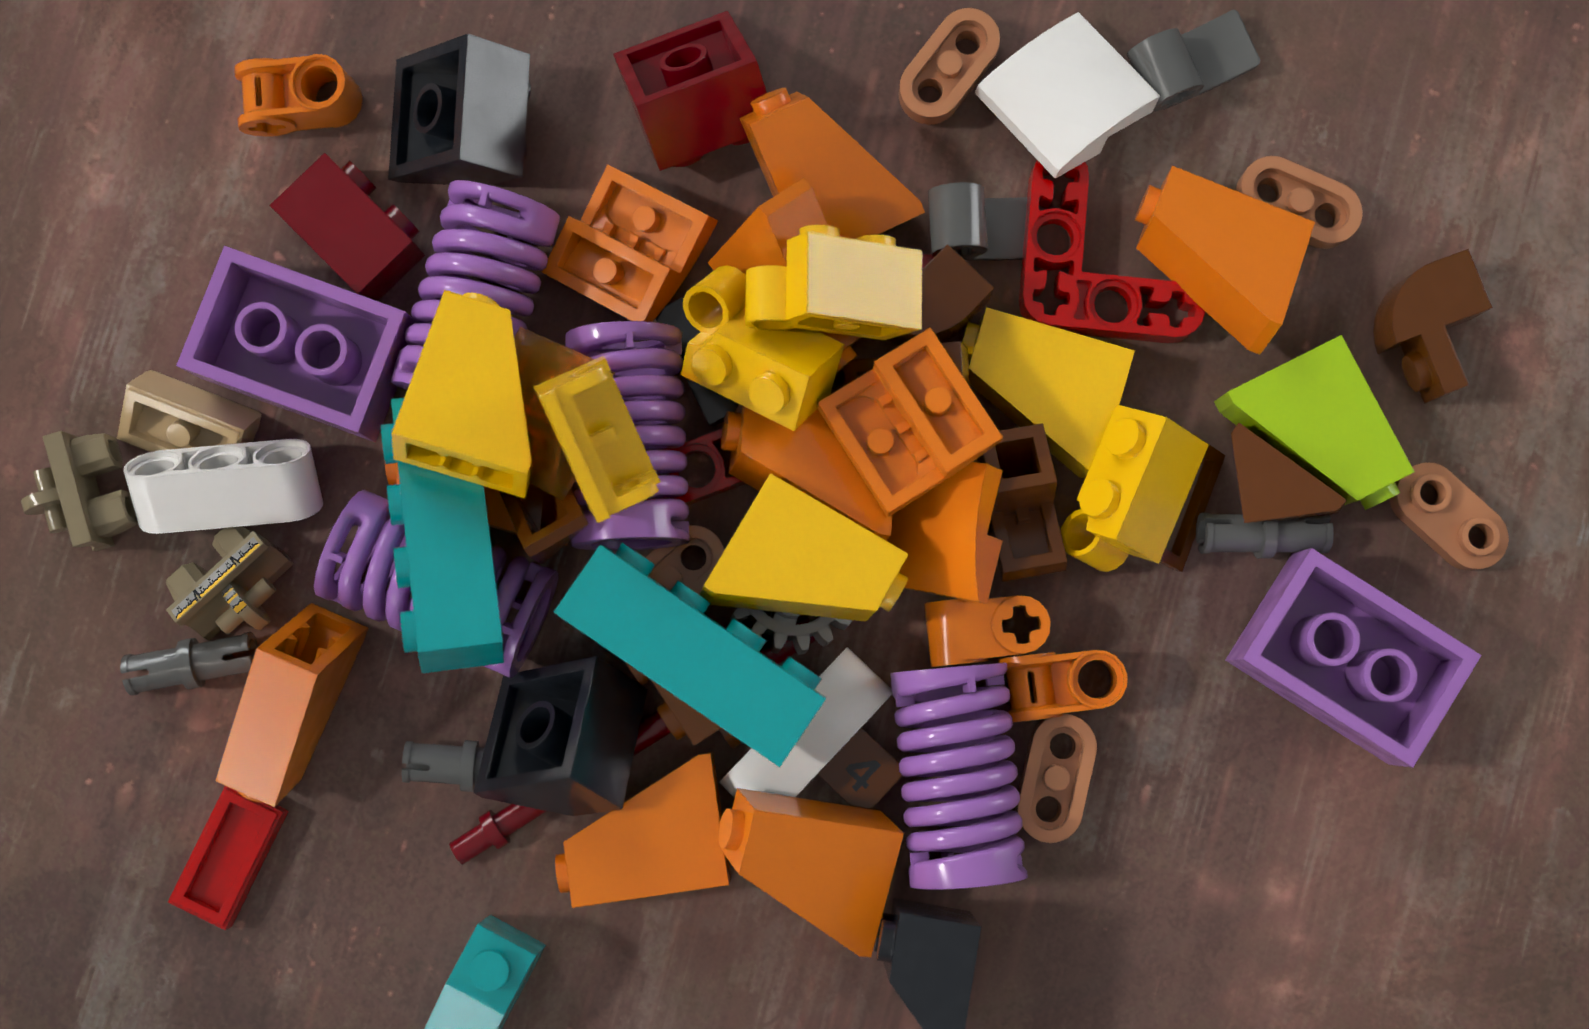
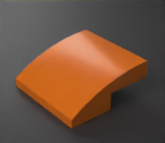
(629, 246)
(909, 422)
(949, 536)

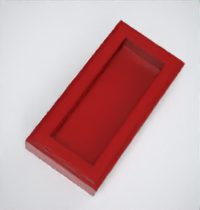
(227, 858)

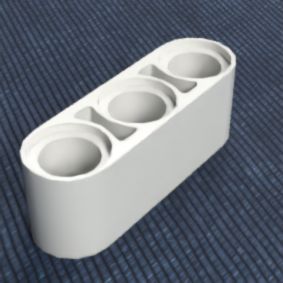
(224, 486)
(851, 699)

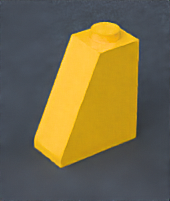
(1048, 379)
(467, 399)
(805, 560)

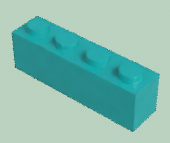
(445, 565)
(692, 654)

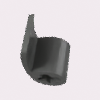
(1195, 61)
(976, 225)

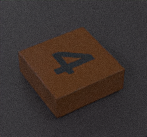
(861, 771)

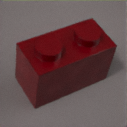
(347, 229)

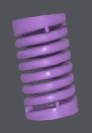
(468, 207)
(647, 385)
(374, 548)
(972, 775)

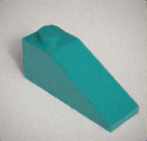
(486, 978)

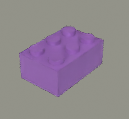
(296, 343)
(1353, 658)

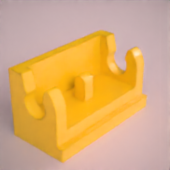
(598, 438)

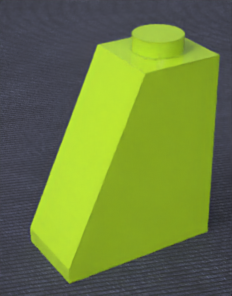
(1325, 422)

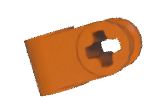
(283, 93)
(973, 631)
(1057, 684)

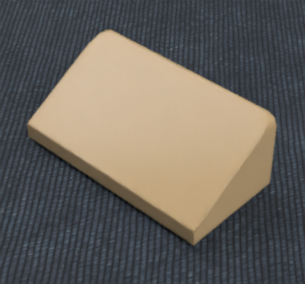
(176, 415)

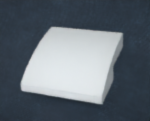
(1066, 94)

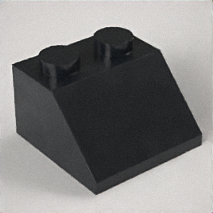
(460, 113)
(563, 738)
(930, 960)

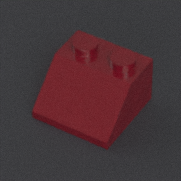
(692, 89)

